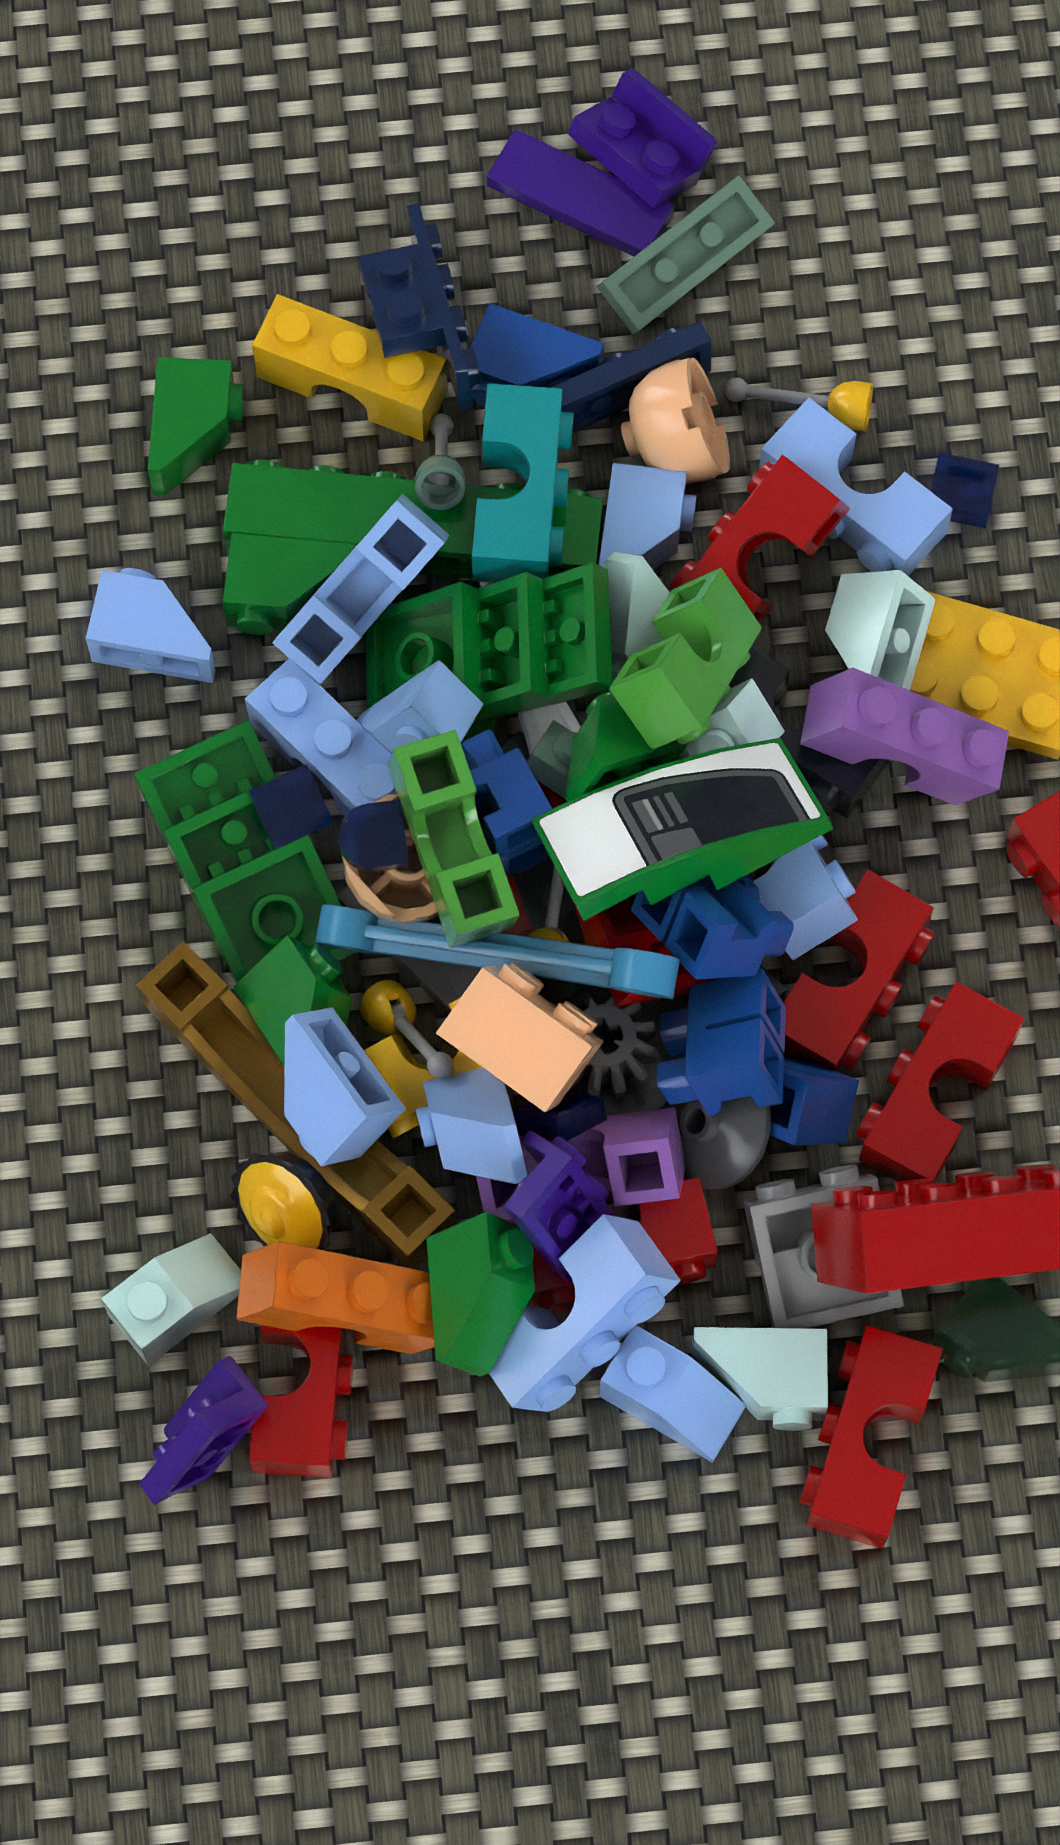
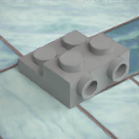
(785, 1253)

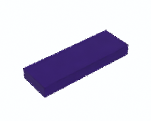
(577, 194)

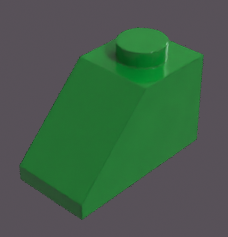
(190, 417)
(275, 578)
(611, 748)
(289, 983)
(478, 1289)

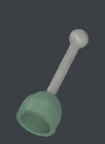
(434, 476)

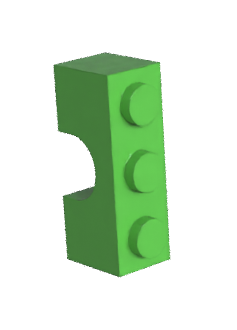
(681, 680)
(446, 831)

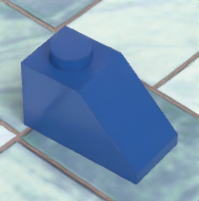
(528, 352)
(814, 1104)

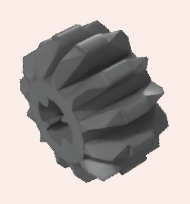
(629, 1042)

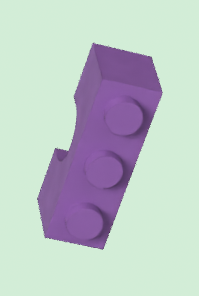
(869, 718)
(629, 1154)

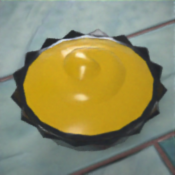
(284, 1200)

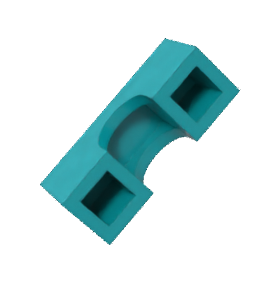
(524, 435)

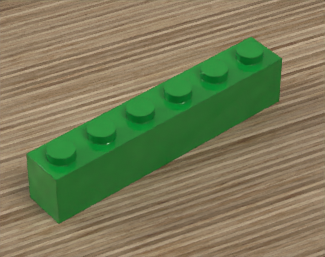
(345, 507)

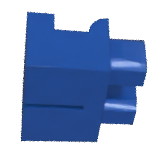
(506, 802)
(716, 930)
(730, 1043)

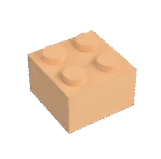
(521, 1034)

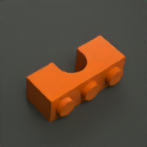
(312, 1287)

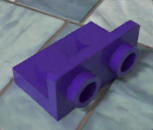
(644, 140)
(556, 1200)
(204, 1431)

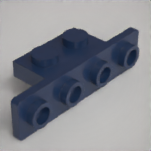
(412, 305)

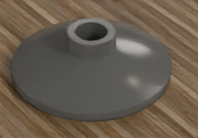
(728, 1143)

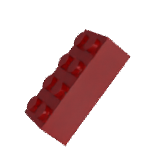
(939, 1230)

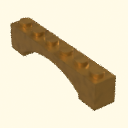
(228, 1042)

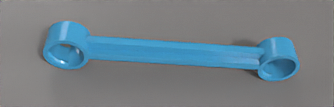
(615, 968)

